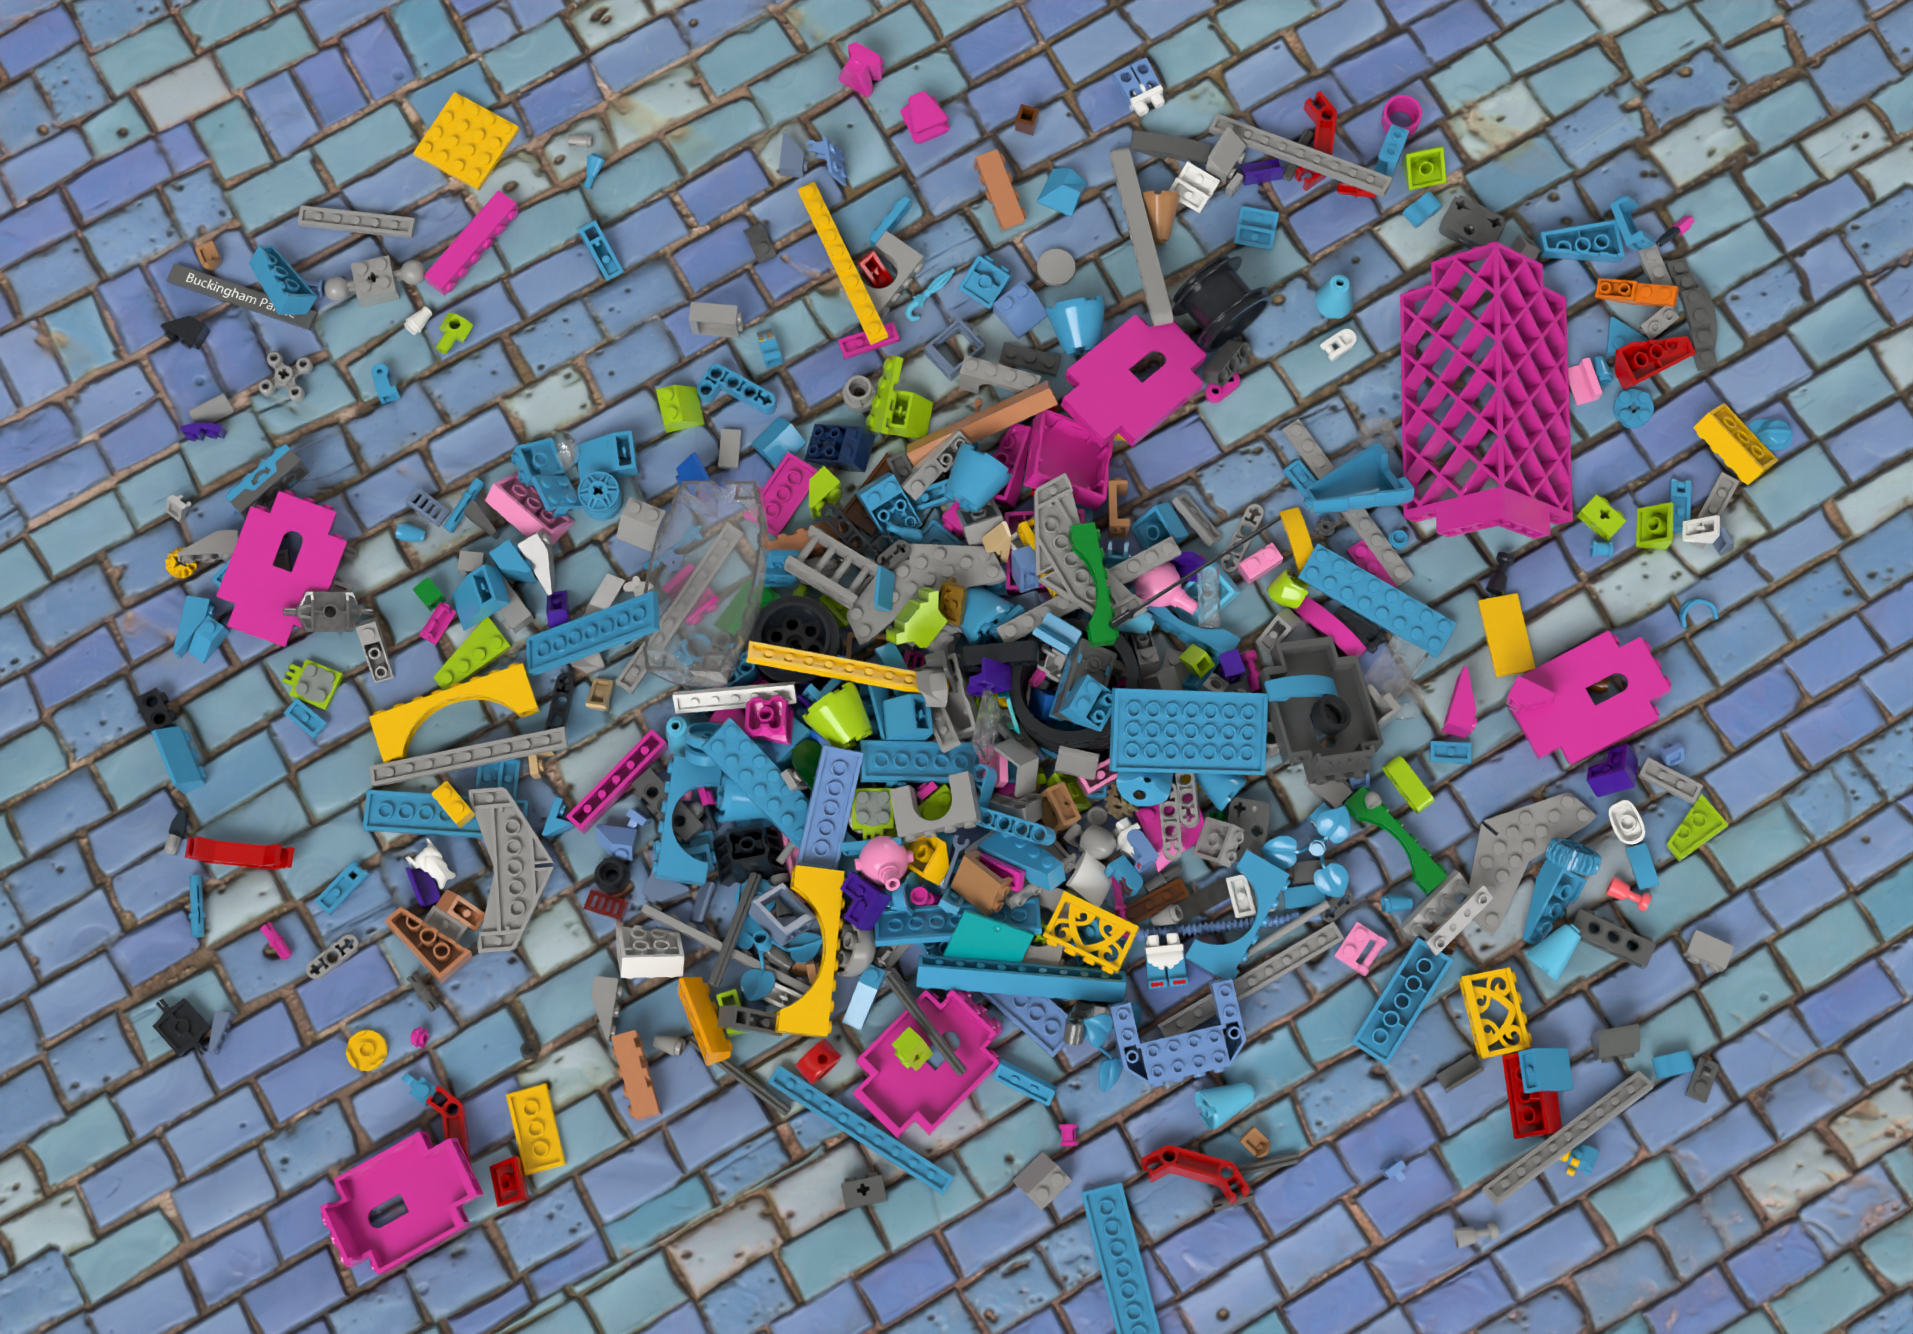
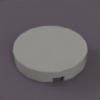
(1056, 267)

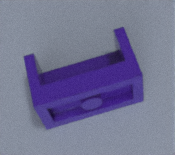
(1231, 667)

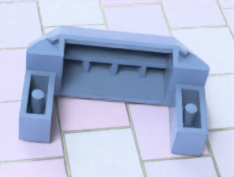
(1182, 1053)

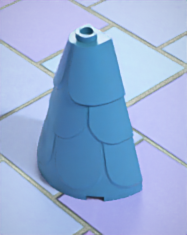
(1359, 484)

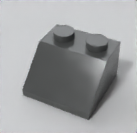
(1615, 1043)

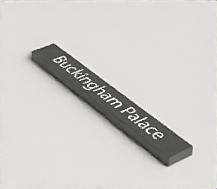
(235, 295)

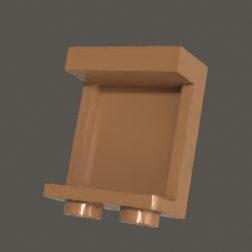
(1116, 527)
(980, 884)

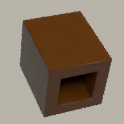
(1027, 119)

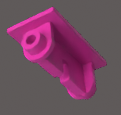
(437, 623)

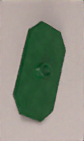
(806, 759)

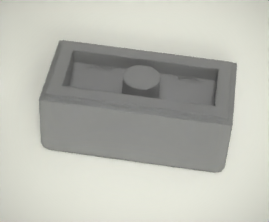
(212, 410)

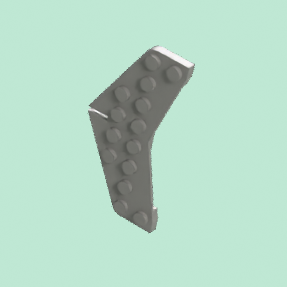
(927, 567)
(1070, 577)
(1520, 838)
(516, 880)

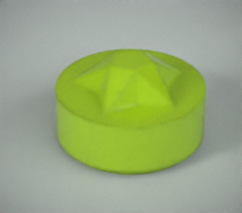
(801, 590)

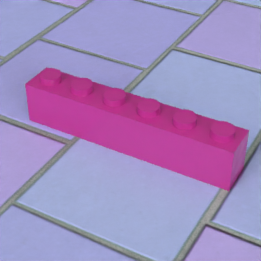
(471, 243)
(617, 781)

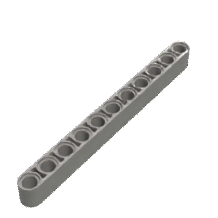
(1141, 237)

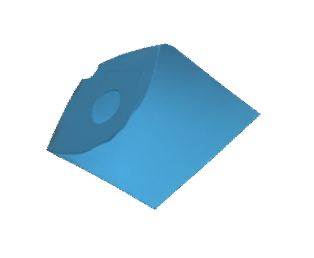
(1156, 790)

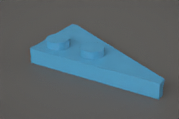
(1621, 335)

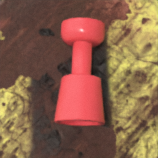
(1621, 890)

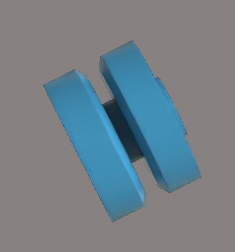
(696, 736)

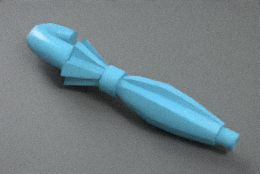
(919, 299)

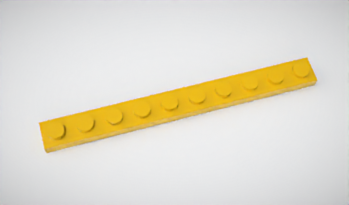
(842, 263)
(832, 667)

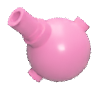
(1158, 580)
(884, 862)

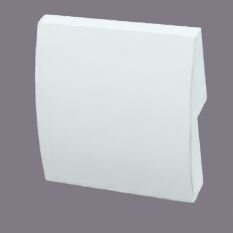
(1195, 187)
(1090, 880)
(1242, 897)

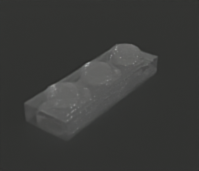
(1209, 597)

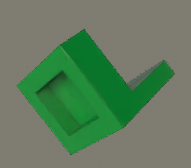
(429, 594)

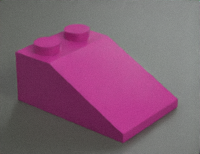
(1461, 711)

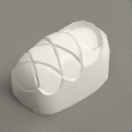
(1627, 822)

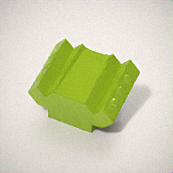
(918, 620)

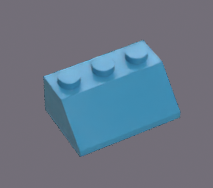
(179, 758)

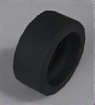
(1321, 720)

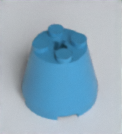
(1078, 323)
(975, 478)
(981, 613)
(734, 803)

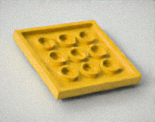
(466, 141)

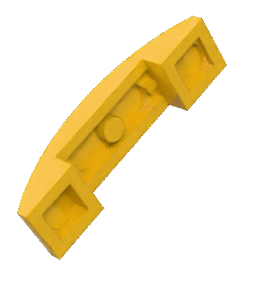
(1297, 535)

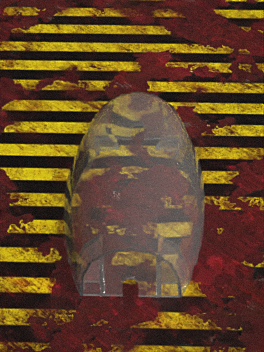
(707, 549)

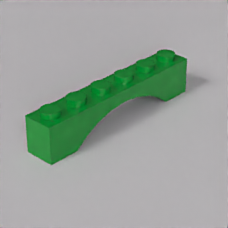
(1085, 545)
(1425, 871)

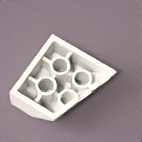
(648, 952)

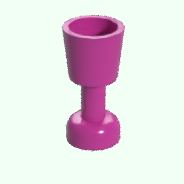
(1248, 658)
(922, 897)

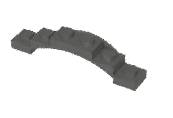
(1698, 311)

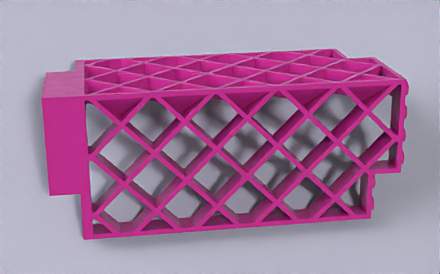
(1500, 506)

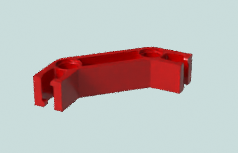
(1323, 135)
(239, 854)
(453, 1125)
(1196, 1167)

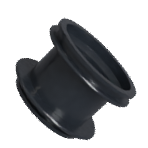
(1220, 302)
(807, 615)

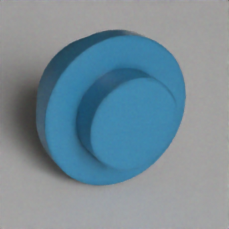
(1398, 539)

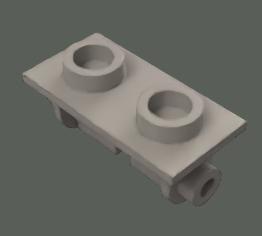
(1658, 322)
(889, 955)

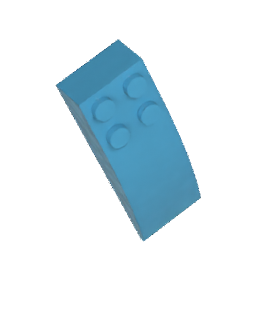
(1401, 1001)

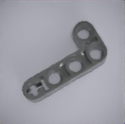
(1074, 1026)

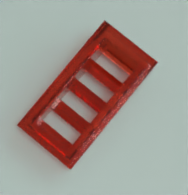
(621, 910)

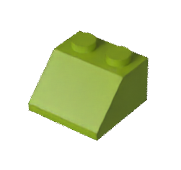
(679, 407)

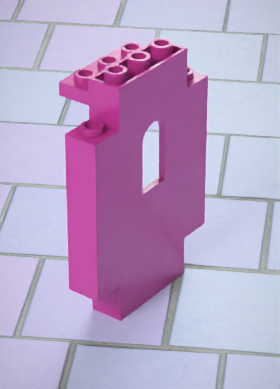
(1113, 400)
(263, 589)
(1572, 719)
(928, 1096)
(434, 1189)

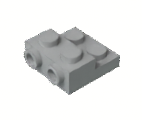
(1218, 842)

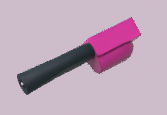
(1678, 228)
(708, 801)

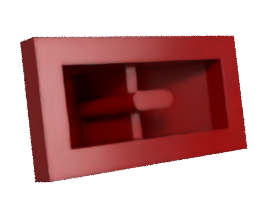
(874, 271)

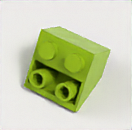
(909, 415)
(822, 489)

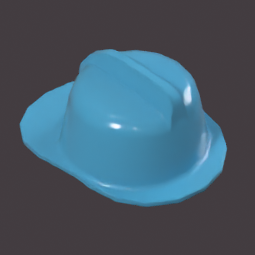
(1772, 433)
(901, 897)

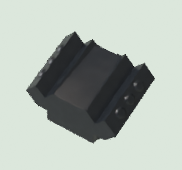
(748, 851)

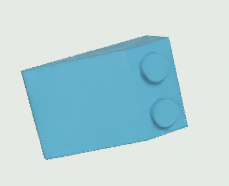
(1228, 592)

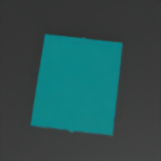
(987, 939)

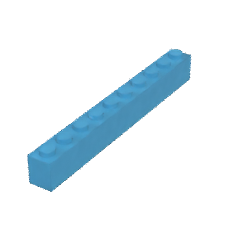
(1020, 979)

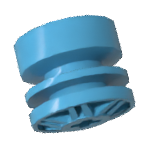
(599, 506)

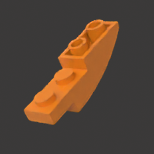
(1636, 293)

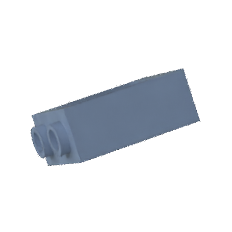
(939, 361)
(771, 925)

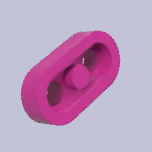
(1224, 390)

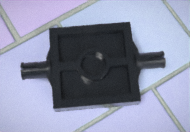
(182, 1027)

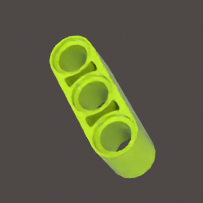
(1408, 784)

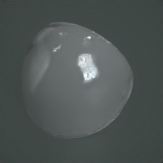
(568, 453)

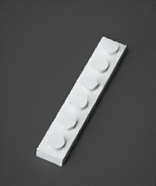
(730, 697)

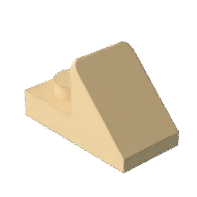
(999, 542)
(600, 695)
(536, 765)

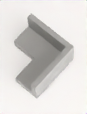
(1384, 707)
(1026, 765)

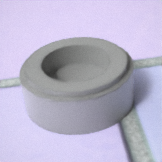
(1097, 815)

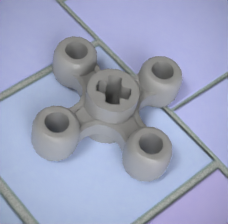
(282, 371)

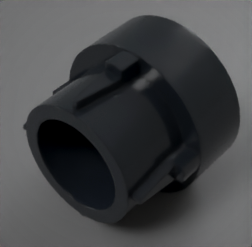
(602, 871)

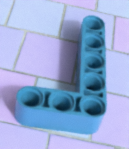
(999, 819)

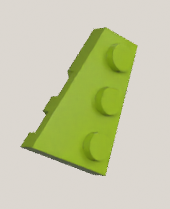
(1696, 829)

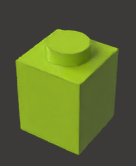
(1196, 661)

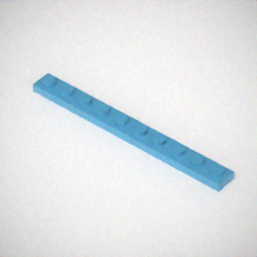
(861, 1130)

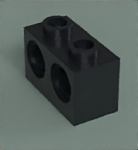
(152, 714)

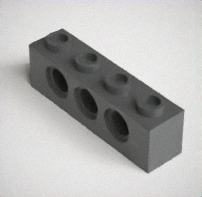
(650, 781)
(1619, 949)

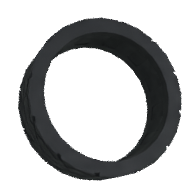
(1086, 739)

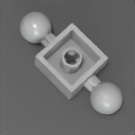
(372, 270)

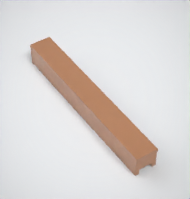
(988, 420)

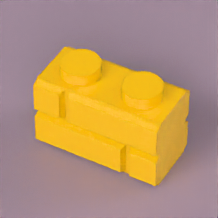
(453, 804)

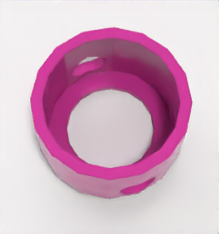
(1406, 105)

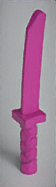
(1120, 908)

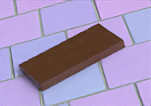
(854, 510)

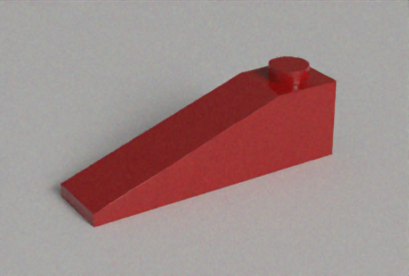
(1647, 358)

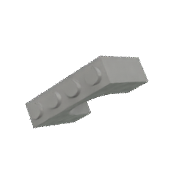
(907, 264)
(977, 372)
(962, 813)
(1047, 954)

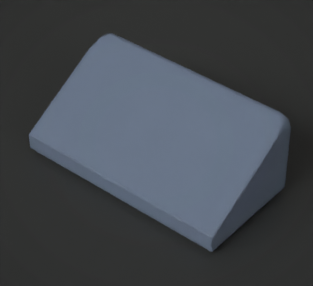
(702, 903)

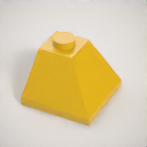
(929, 858)

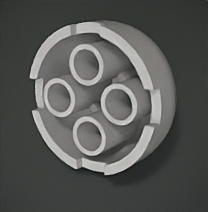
(856, 950)

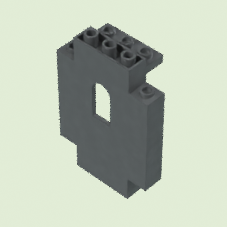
(1292, 717)

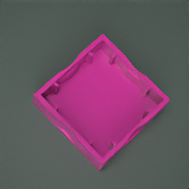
(1062, 447)

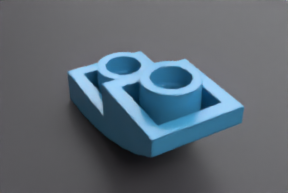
(1642, 866)

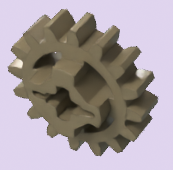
(1116, 801)

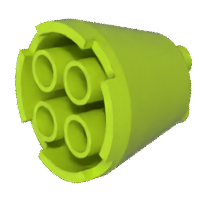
(840, 717)

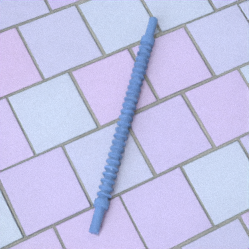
(1241, 924)

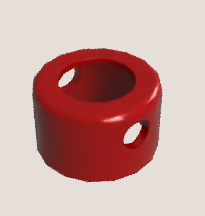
(818, 1061)

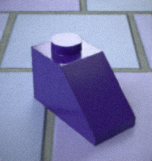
(557, 609)

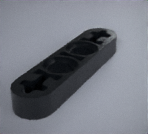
(563, 711)

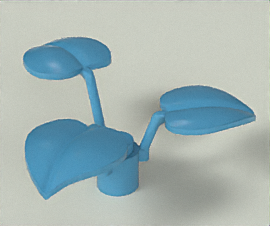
(1333, 825)
(757, 983)
(1097, 1032)

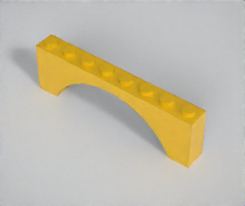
(397, 726)
(823, 894)

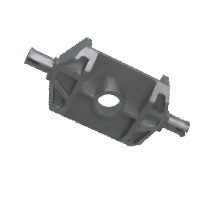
(312, 616)

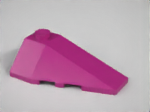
(1013, 455)

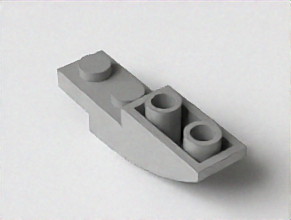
(933, 464)

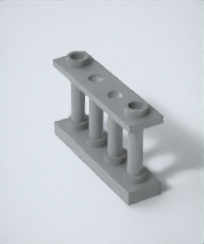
(826, 585)
(1441, 898)

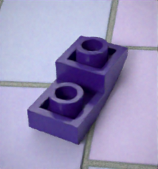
(199, 430)

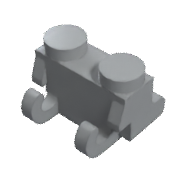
(1054, 662)

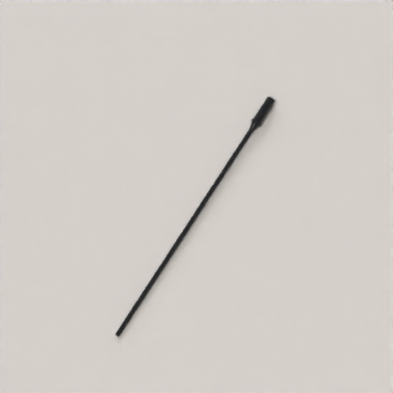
(1128, 614)

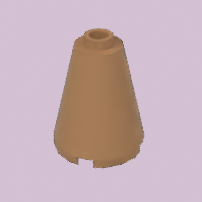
(1161, 213)

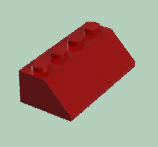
(1531, 1113)

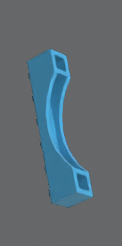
(1212, 641)

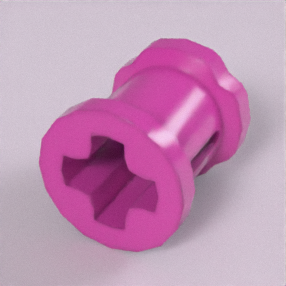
(1068, 1135)

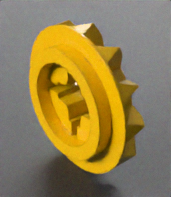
(179, 571)

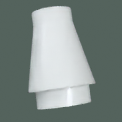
(417, 321)

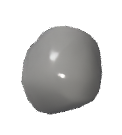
(1097, 842)

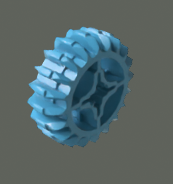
(1573, 856)

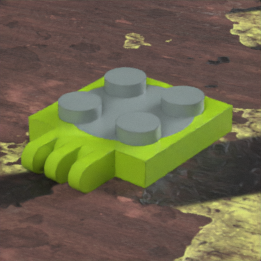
(313, 683)
(872, 811)

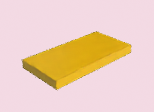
(1506, 635)
(535, 1129)

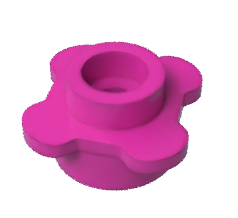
(419, 1037)

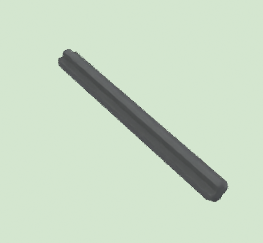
(734, 929)
(925, 1024)
(749, 1082)

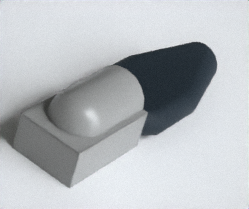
(176, 832)

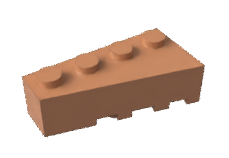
(999, 190)
(799, 540)
(433, 949)
(636, 1075)

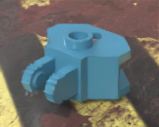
(1113, 558)

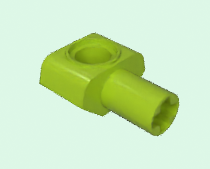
(451, 335)

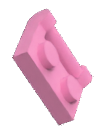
(1355, 944)

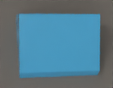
(778, 440)

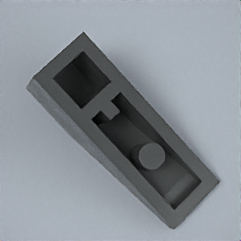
(747, 1020)

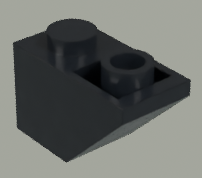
(187, 330)

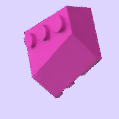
(1150, 824)

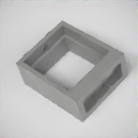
(715, 320)

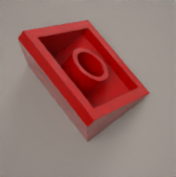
(509, 1182)

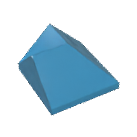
(1063, 191)

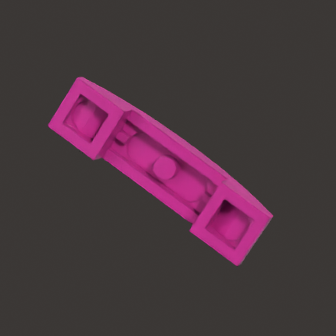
(1329, 625)

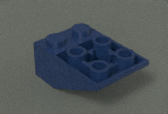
(840, 447)

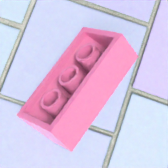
(525, 508)

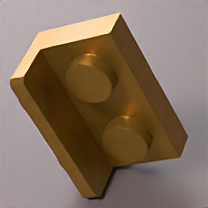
(953, 601)

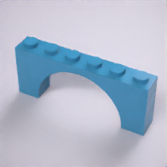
(672, 861)
(1267, 883)

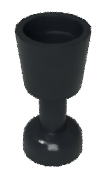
(1498, 580)

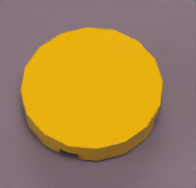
(367, 1050)

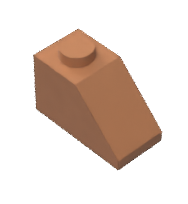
(461, 910)

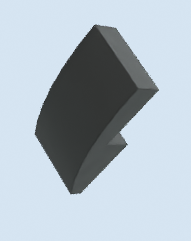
(1304, 871)

